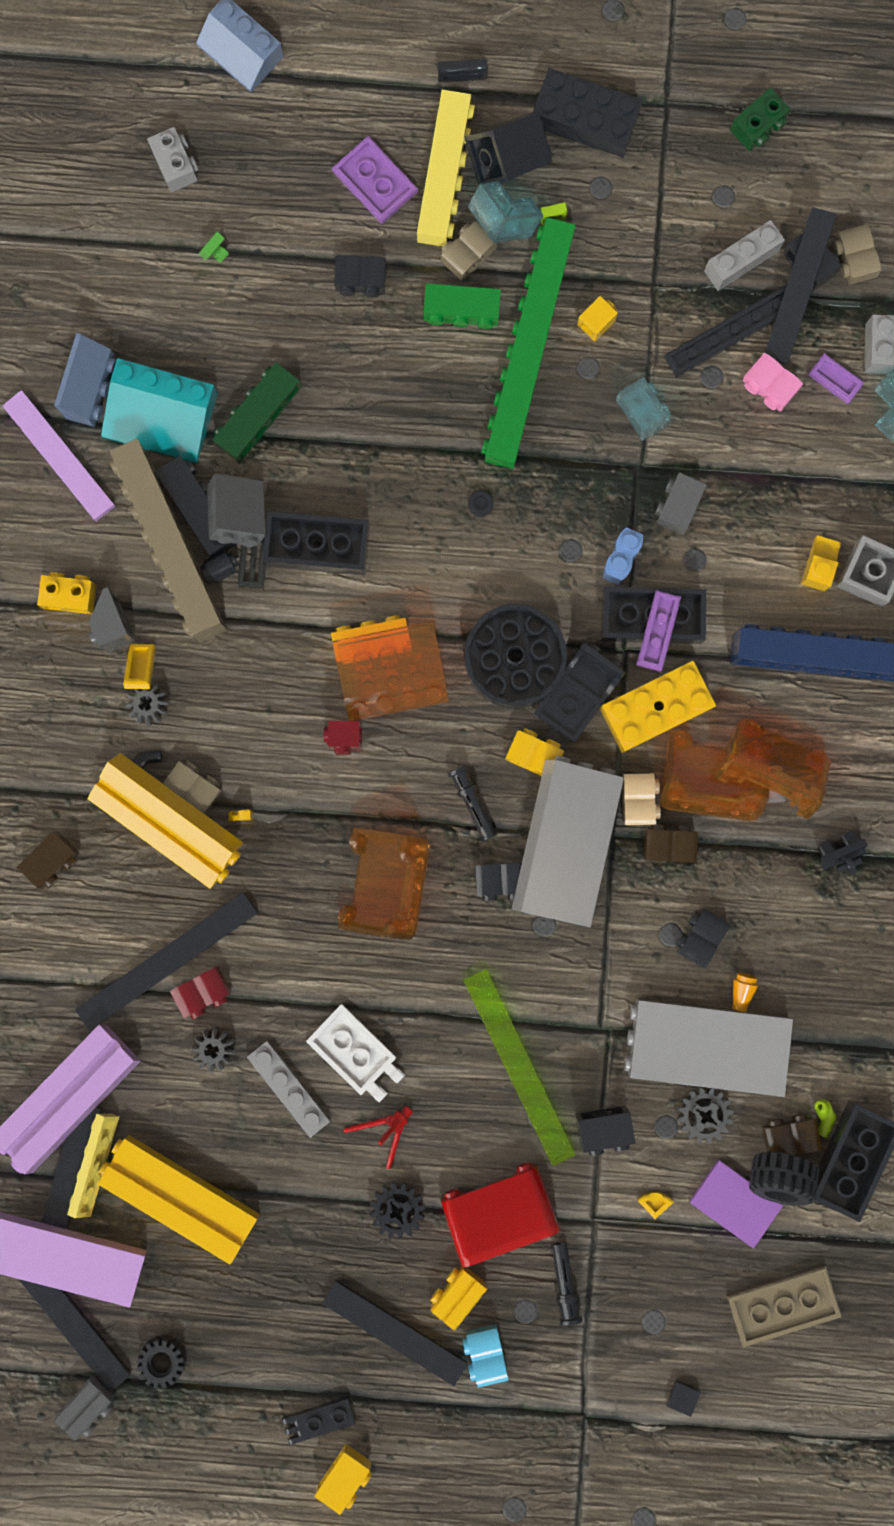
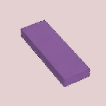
(658, 631)

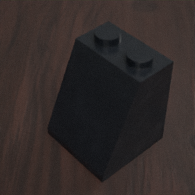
(509, 149)

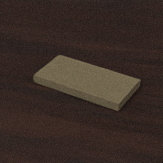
(783, 1305)

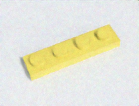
(95, 1156)

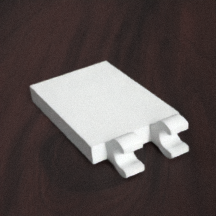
(354, 1052)

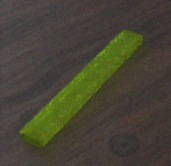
(519, 1067)

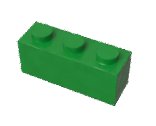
(461, 305)

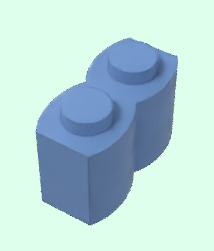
(623, 554)

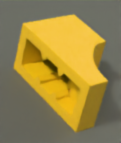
(821, 564)

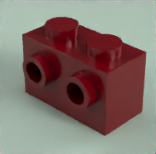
(343, 736)

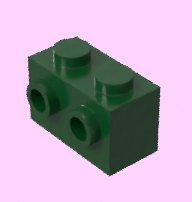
(760, 119)

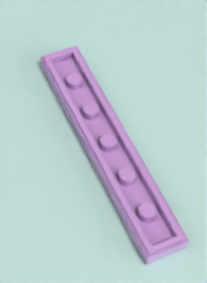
(58, 456)

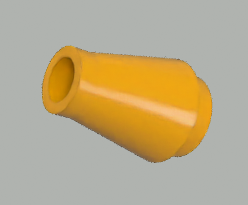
(743, 991)

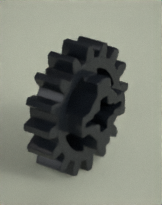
(387, 1216)

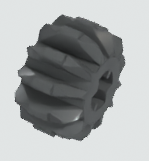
(156, 706)
(214, 1040)

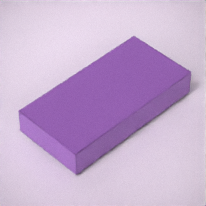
(836, 378)

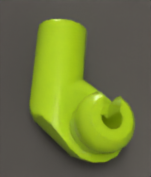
(827, 1116)

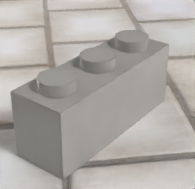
(744, 255)

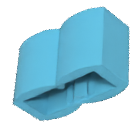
(486, 1356)

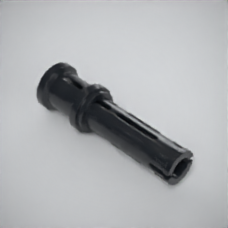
(467, 791)
(567, 1296)

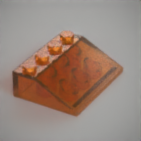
(390, 671)

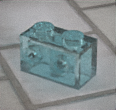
(643, 408)

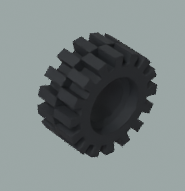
(146, 1366)

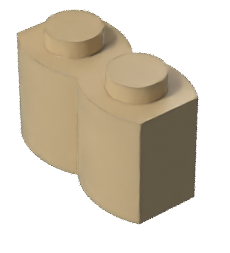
(639, 799)

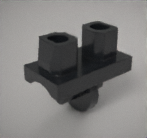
(844, 856)

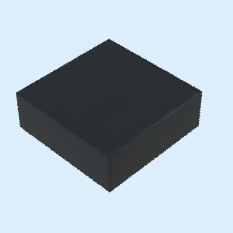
(683, 1398)

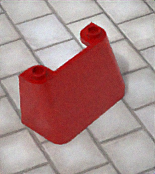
(500, 1216)

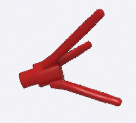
(396, 1124)

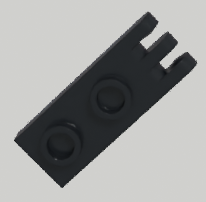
(319, 1420)

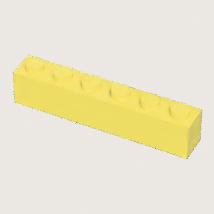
(444, 168)

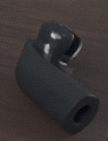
(146, 757)

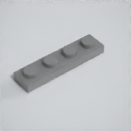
(288, 1089)

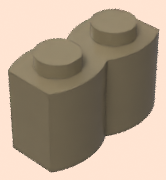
(467, 251)
(857, 254)
(192, 787)

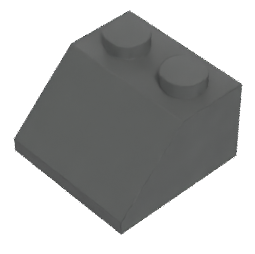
(109, 623)

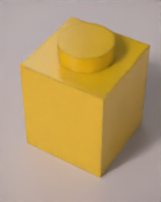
(597, 318)

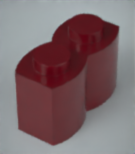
(201, 992)

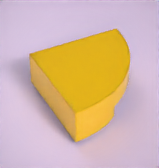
(241, 815)
(655, 1203)

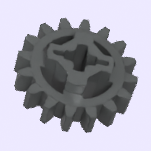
(698, 1124)

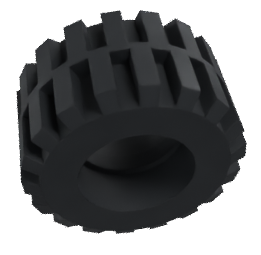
(784, 1178)

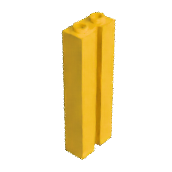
(165, 821)
(177, 1198)

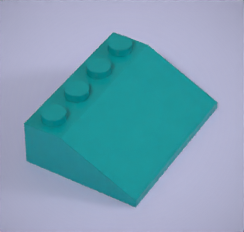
(158, 409)

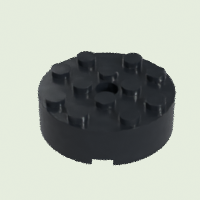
(509, 682)

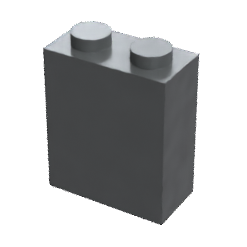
(236, 510)

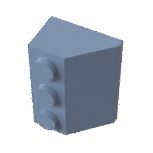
(239, 44)
(85, 381)

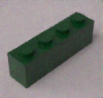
(257, 412)

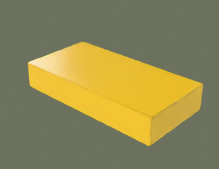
(139, 666)

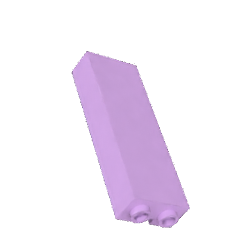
(65, 1099)
(69, 1260)

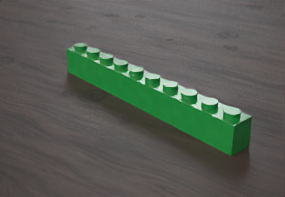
(529, 343)

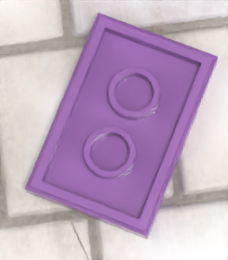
(375, 179)
(729, 1202)

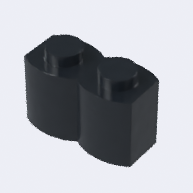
(361, 275)
(497, 880)
(702, 938)

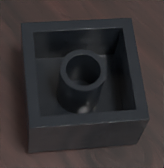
(605, 1130)

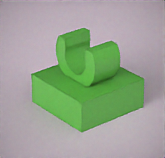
(213, 247)

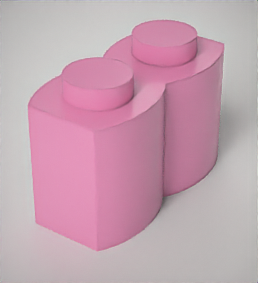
(772, 382)

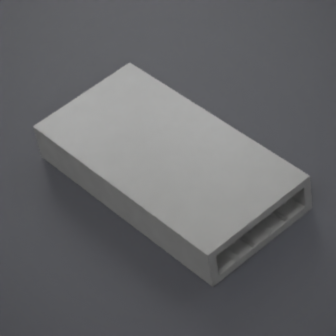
(568, 841)
(709, 1047)

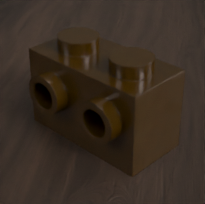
(48, 860)

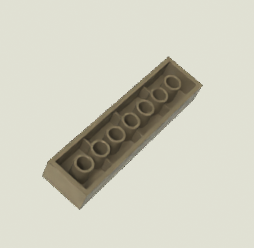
(168, 541)

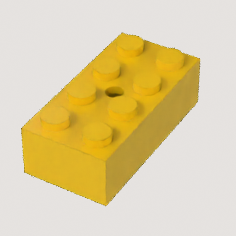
(635, 719)

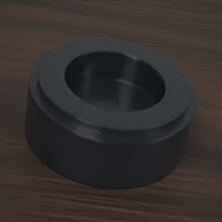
(480, 504)

